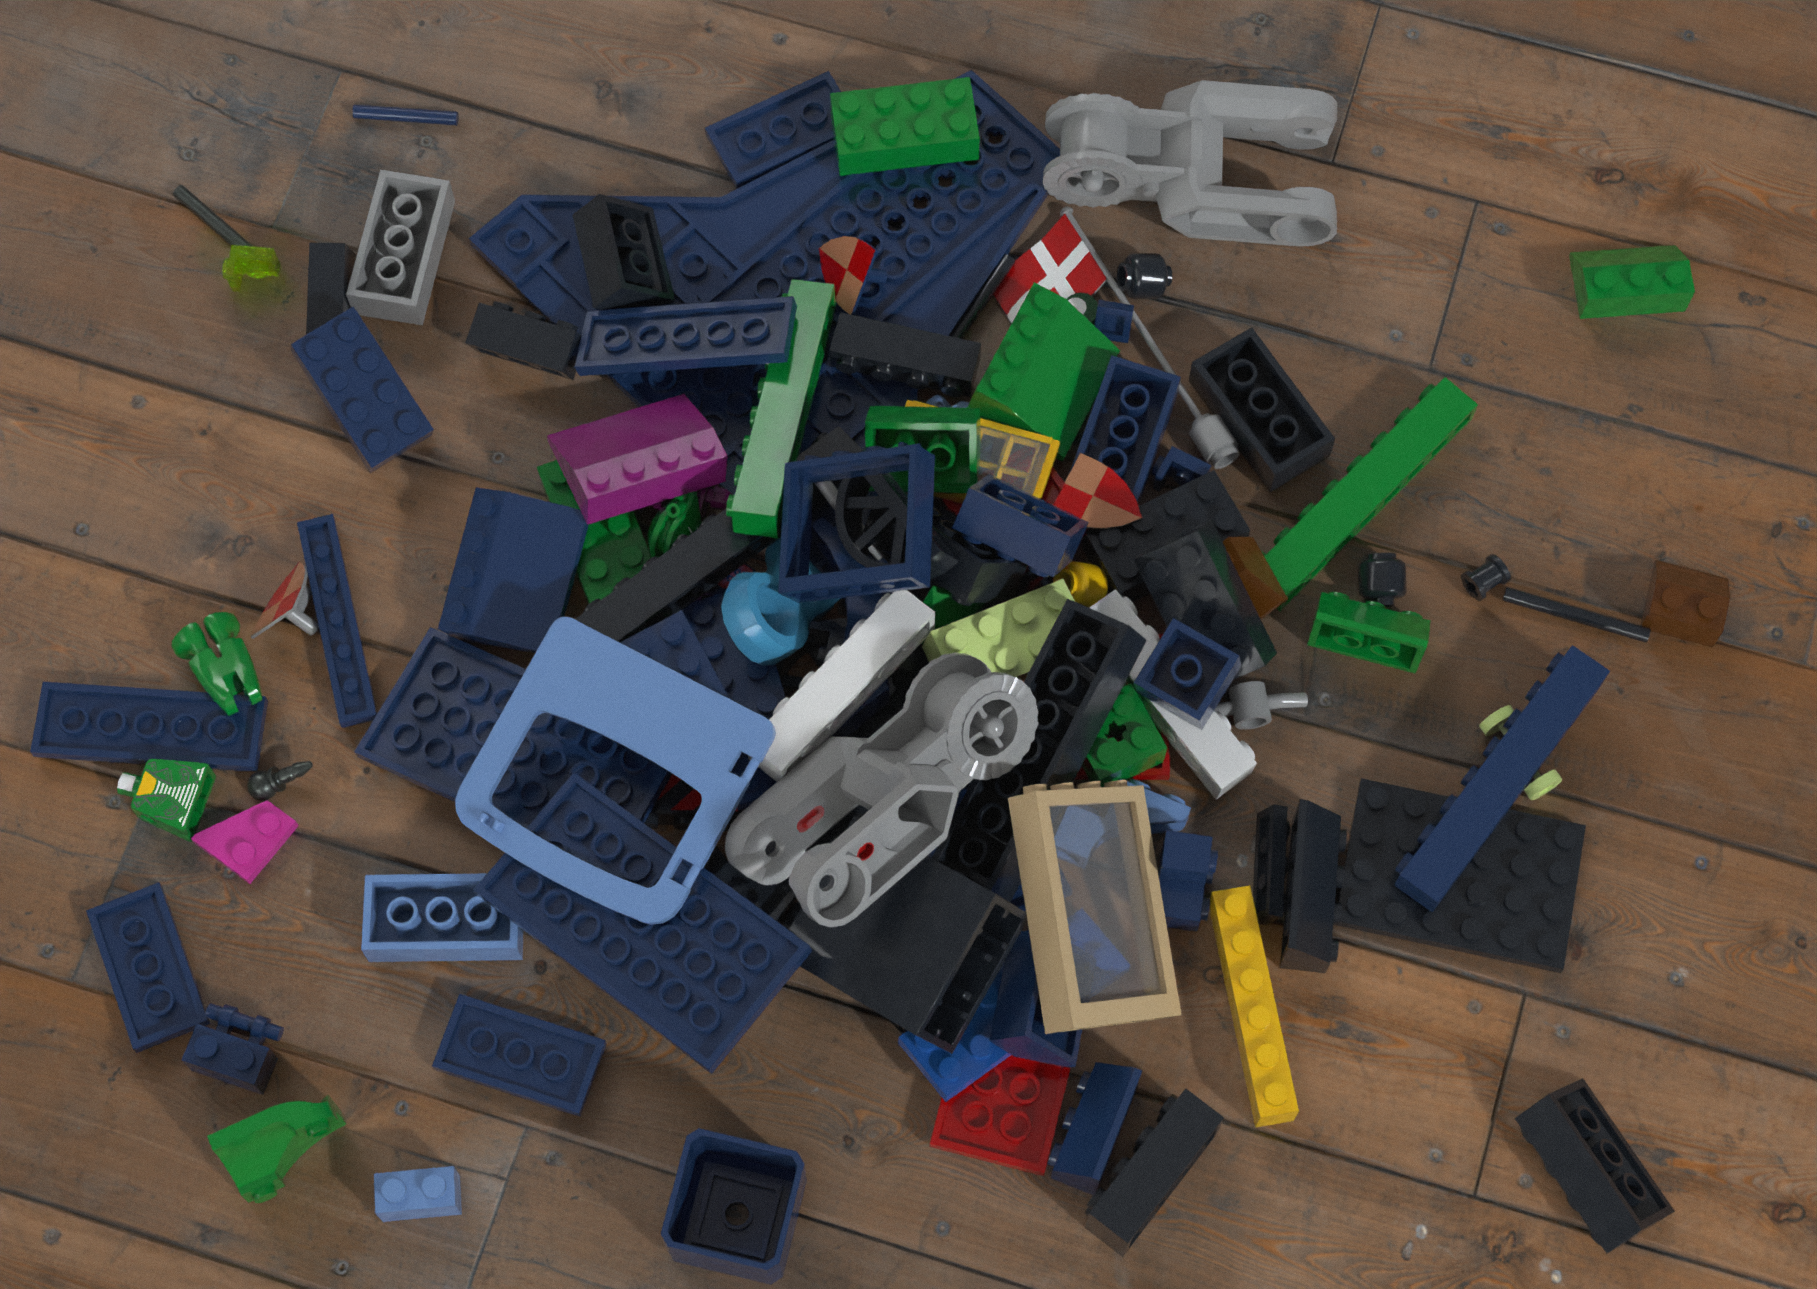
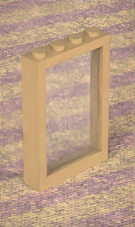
(1093, 905)

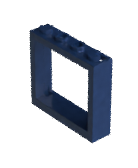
(797, 517)

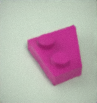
(247, 839)

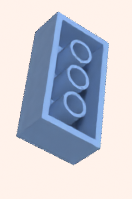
(434, 920)

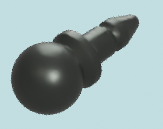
(265, 784)

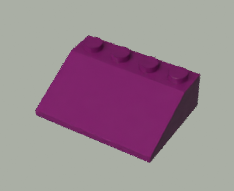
(639, 458)

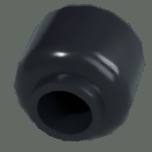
(1144, 276)
(1382, 578)

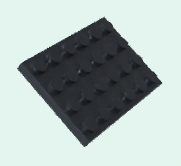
(1505, 904)

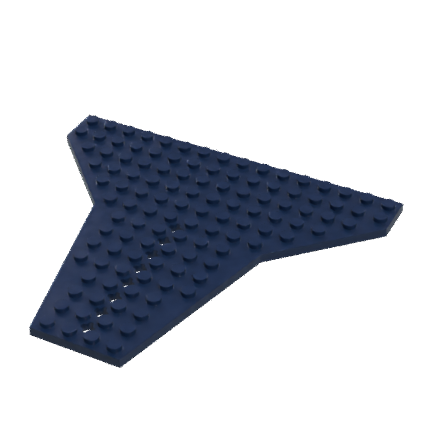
(772, 233)

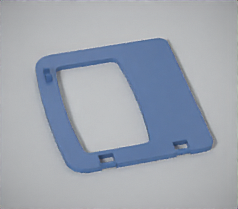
(644, 708)

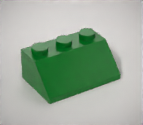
(1631, 281)
(943, 431)
(1369, 632)

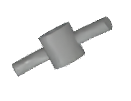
(1252, 705)

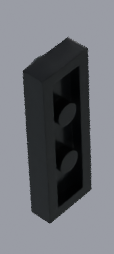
(1270, 863)

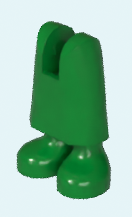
(223, 675)

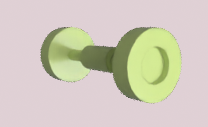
(1541, 784)

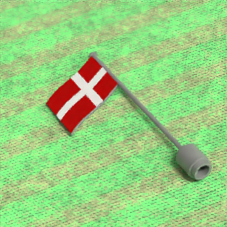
(1070, 265)

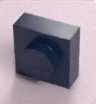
(1114, 320)

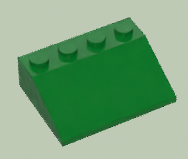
(1045, 370)

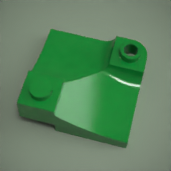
(269, 1142)

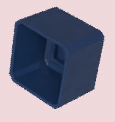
(728, 1172)

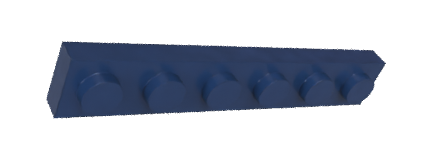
(337, 621)

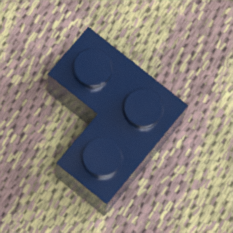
(1182, 873)

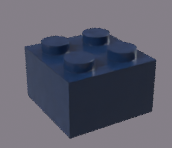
(1187, 674)

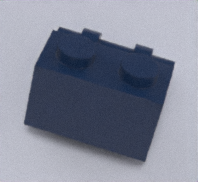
(229, 1057)

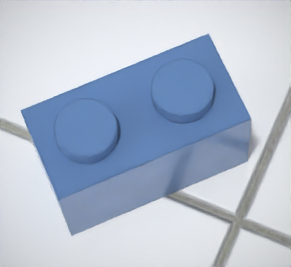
(417, 1194)

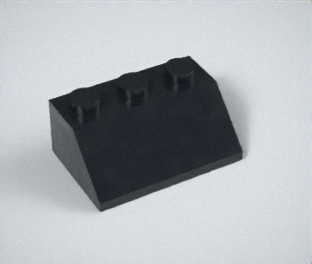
(622, 254)

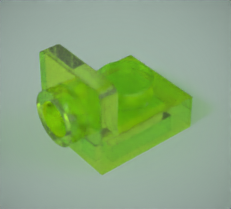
(249, 260)

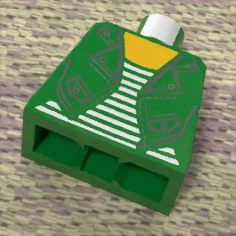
(170, 794)

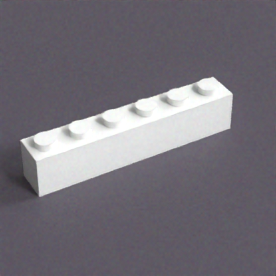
(846, 679)
(1210, 752)

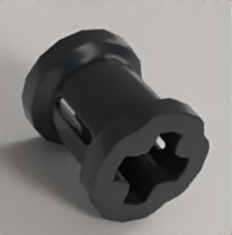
(1485, 577)

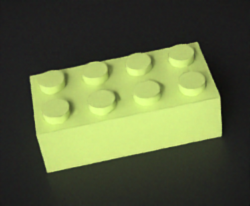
(1005, 634)

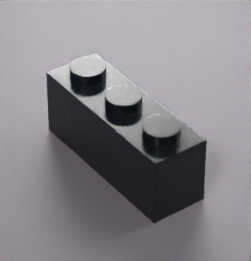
(525, 339)

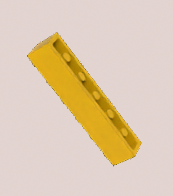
(1253, 1007)

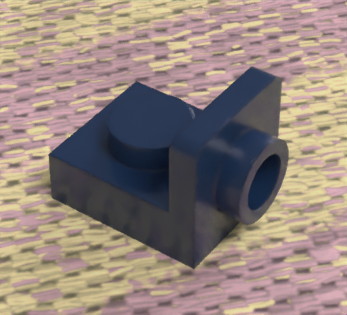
(1178, 465)

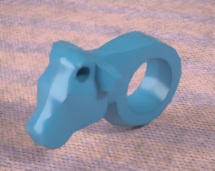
(787, 620)

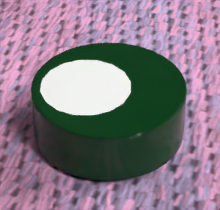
(1085, 304)

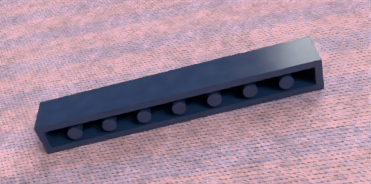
(1501, 778)

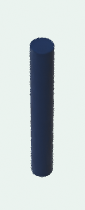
(405, 114)

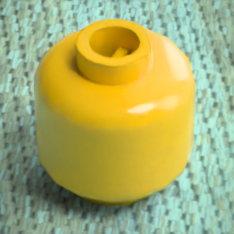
(1085, 582)

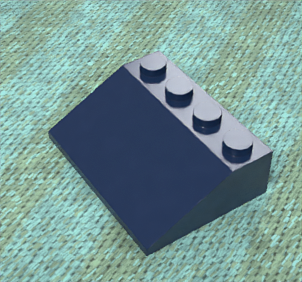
(512, 570)

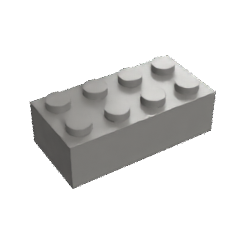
(401, 247)

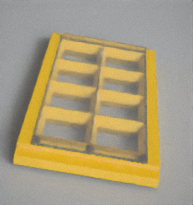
(1011, 456)

